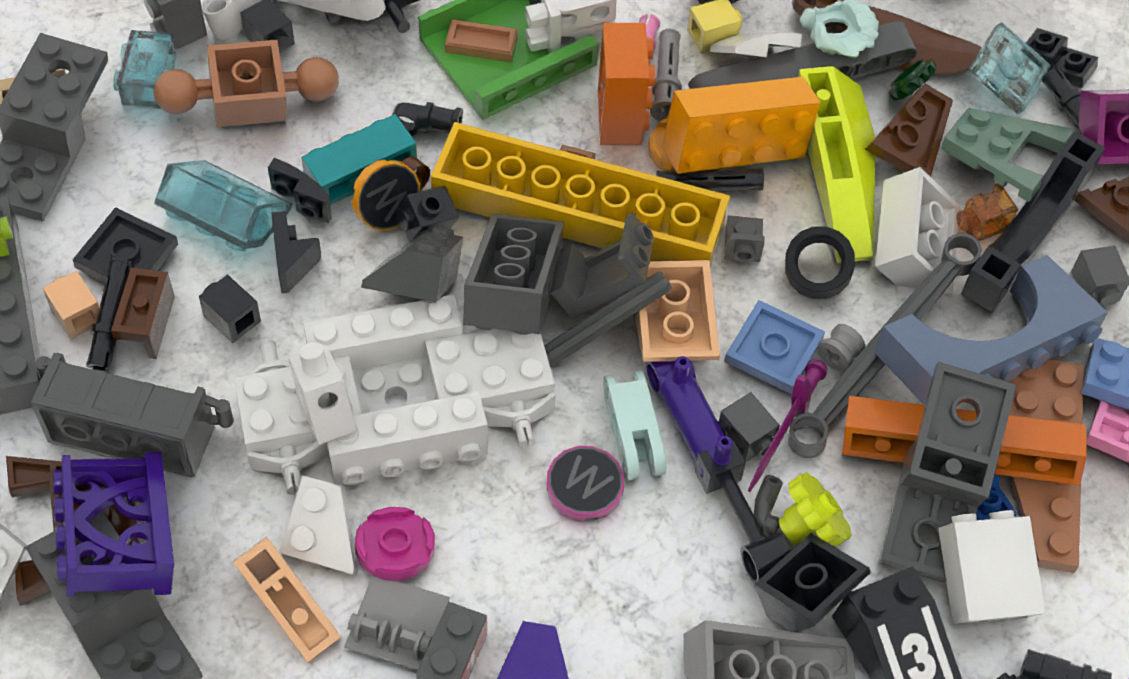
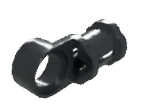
(427, 117)

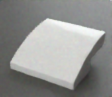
(755, 43)

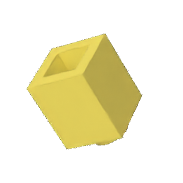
(712, 23)

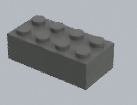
(513, 274)

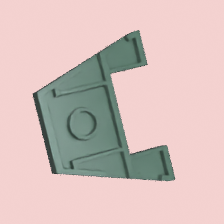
(996, 141)

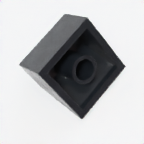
(808, 583)

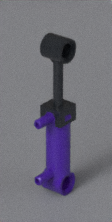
(716, 457)

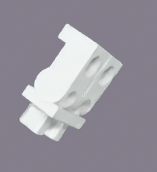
(562, 22)

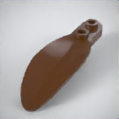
(949, 52)

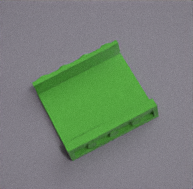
(497, 84)

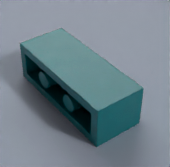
(342, 161)

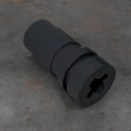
(1051, 667)

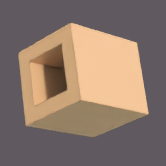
(72, 304)

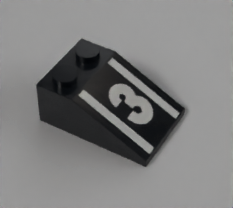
(897, 629)

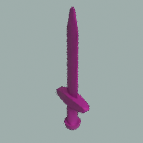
(800, 402)

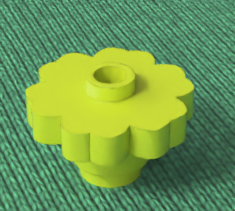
(814, 513)

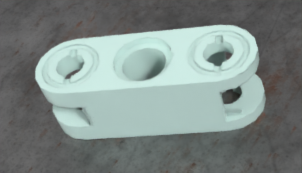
(634, 425)

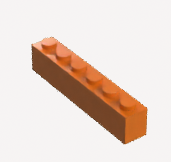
(1028, 450)

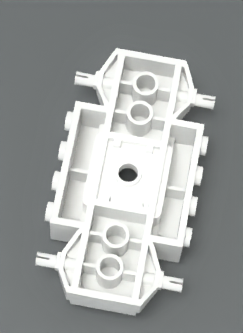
(413, 349)

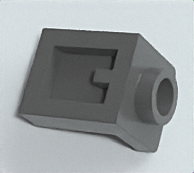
(744, 239)

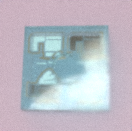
(1009, 68)

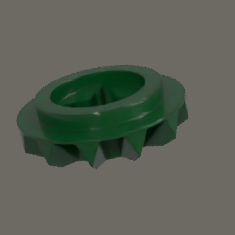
(912, 79)

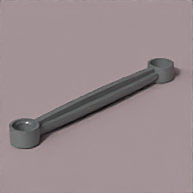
(867, 363)

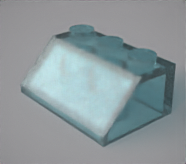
(219, 203)

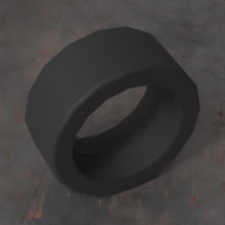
(825, 235)

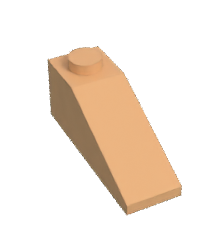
(286, 598)

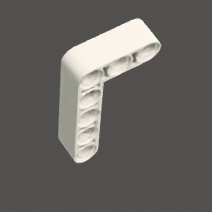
(226, 21)

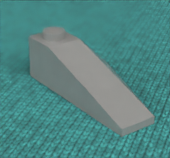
(752, 652)

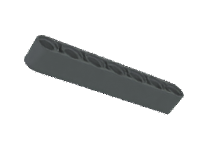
(891, 49)

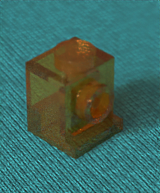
(987, 213)

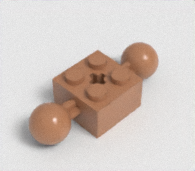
(246, 84)

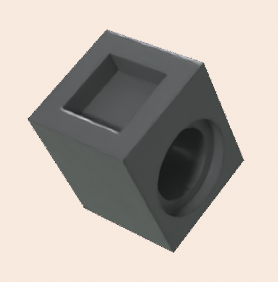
(749, 426)

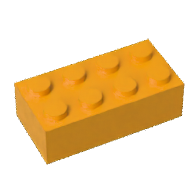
(740, 124)

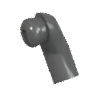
(765, 502)

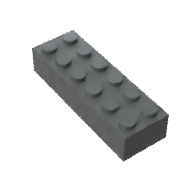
(17, 327)

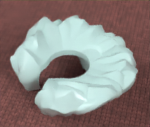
(856, 15)

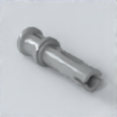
(667, 76)

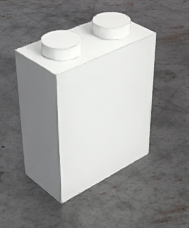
(991, 568)

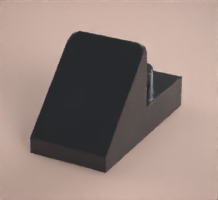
(293, 256)

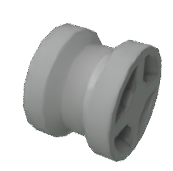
(841, 347)

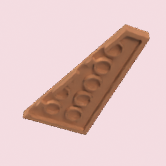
(1053, 507)

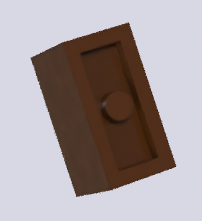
(144, 309)

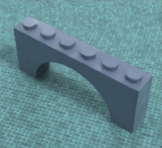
(1056, 319)

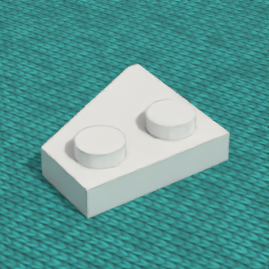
(319, 526)

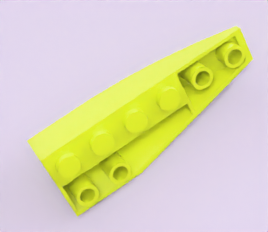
(839, 158)

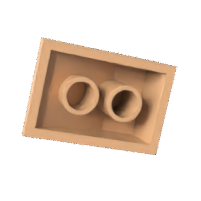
(681, 319)

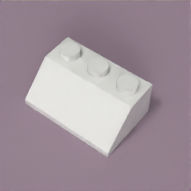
(914, 228)

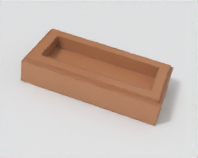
(481, 40)

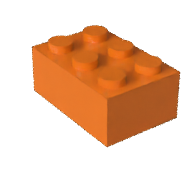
(625, 83)

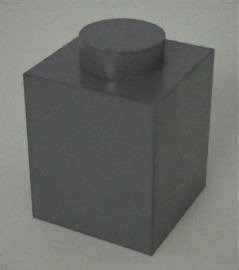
(1101, 274)

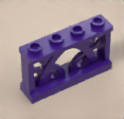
(145, 564)

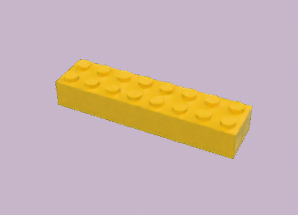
(592, 197)

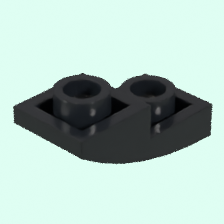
(1054, 50)
(308, 195)

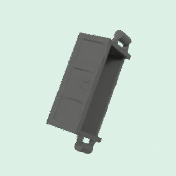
(125, 415)

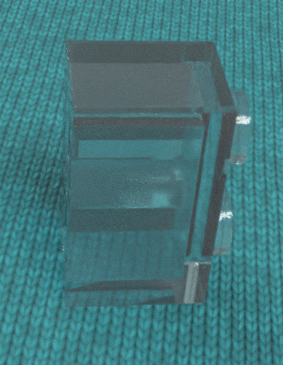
(142, 62)

